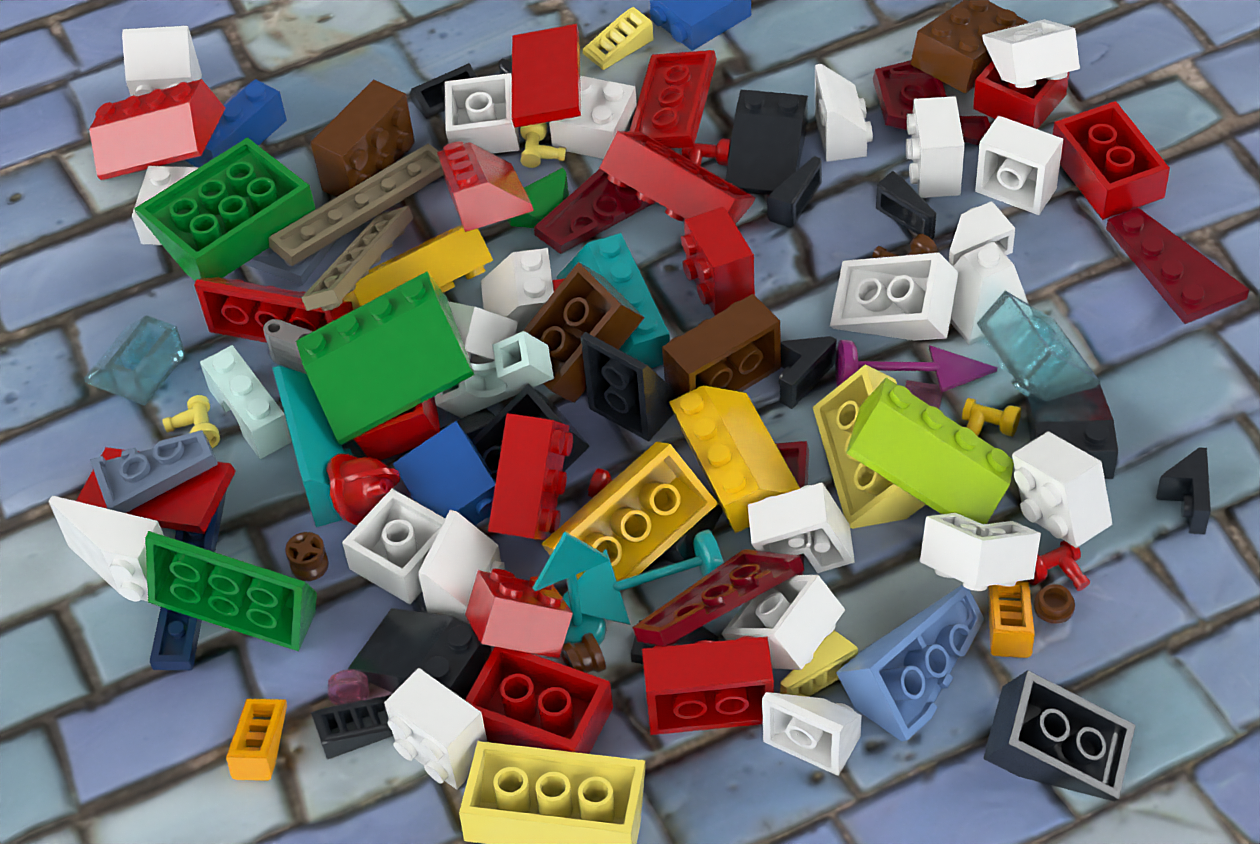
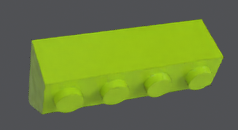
(929, 454)

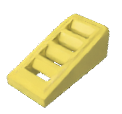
(631, 23)
(821, 671)

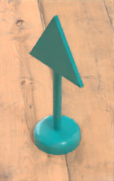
(567, 560)
(601, 592)

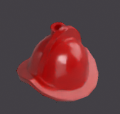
(358, 485)

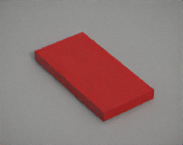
(546, 76)
(674, 97)
(181, 508)

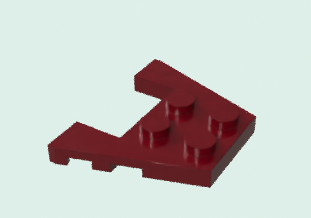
(902, 83)

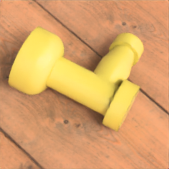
(534, 152)
(198, 415)

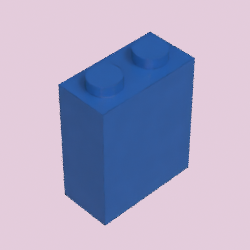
(698, 20)
(449, 475)

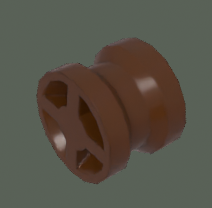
(300, 549)
(584, 655)

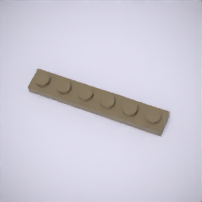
(357, 205)
(357, 259)

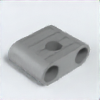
(282, 344)

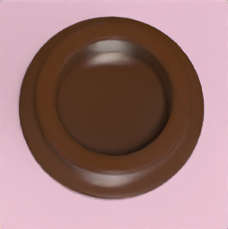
(1054, 604)

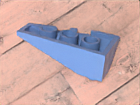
(908, 667)

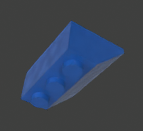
(249, 113)

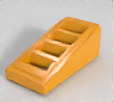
(1011, 620)
(260, 759)

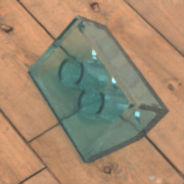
(1034, 350)

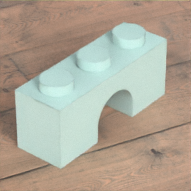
(517, 362)
(241, 391)

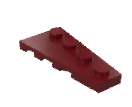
(588, 212)
(1175, 269)
(717, 593)

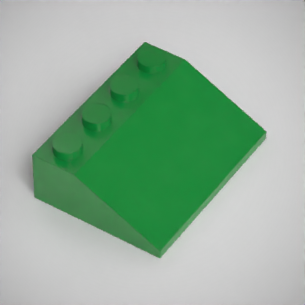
(226, 210)
(385, 357)
(228, 592)

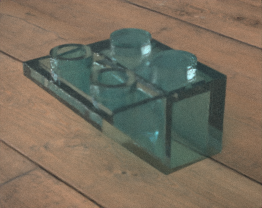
(138, 360)

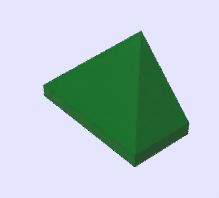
(544, 196)

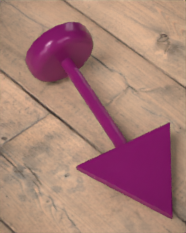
(950, 368)

